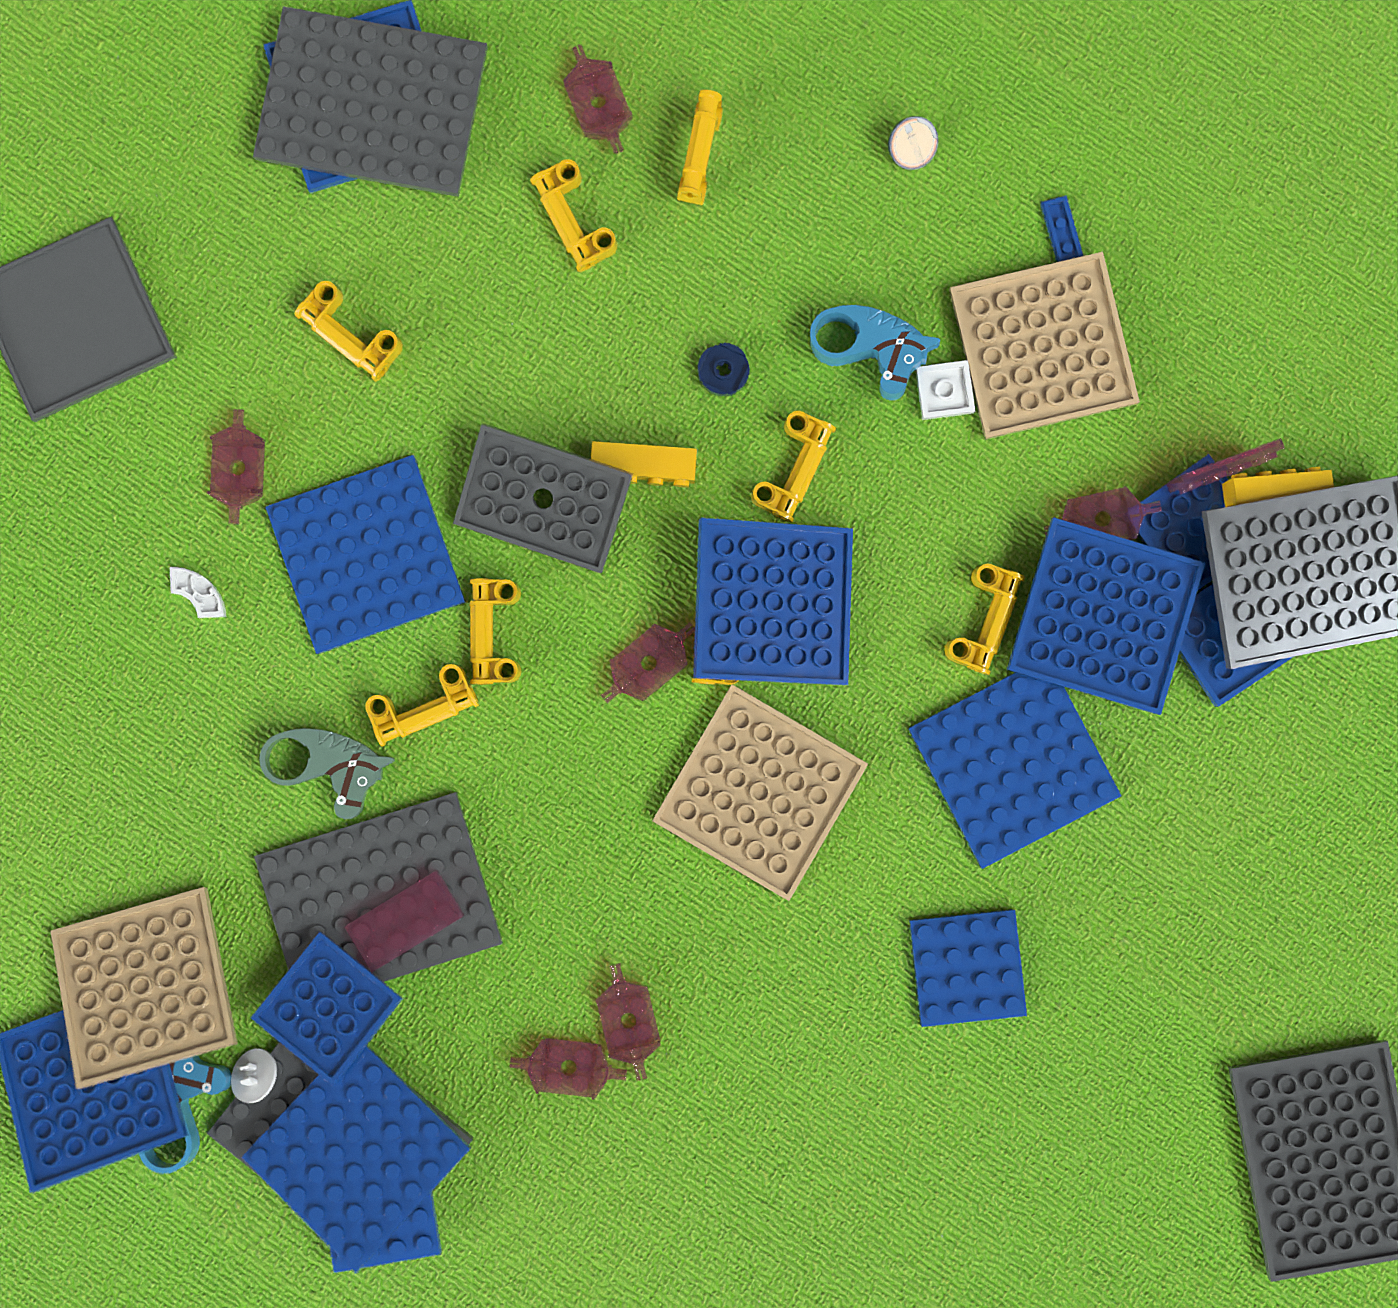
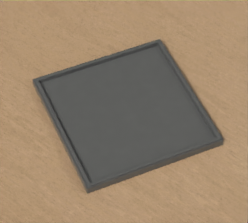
(77, 320)

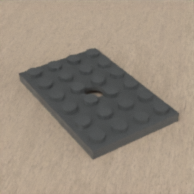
(502, 503)

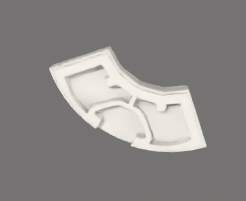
(199, 591)

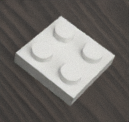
(945, 390)

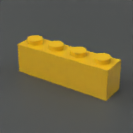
(649, 462)
(1265, 486)

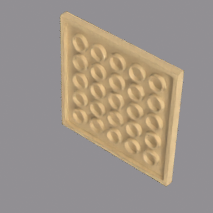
(1044, 345)
(760, 792)
(142, 988)

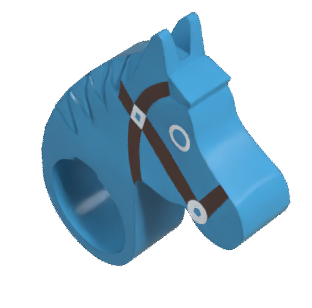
(879, 336)
(191, 1078)

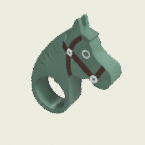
(347, 761)

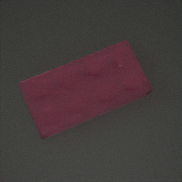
(1232, 465)
(404, 921)

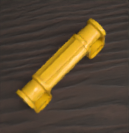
(705, 123)
(565, 221)
(342, 338)
(803, 469)
(1004, 587)
(485, 595)
(425, 714)

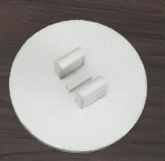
(253, 1075)

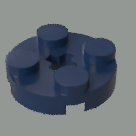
(718, 355)

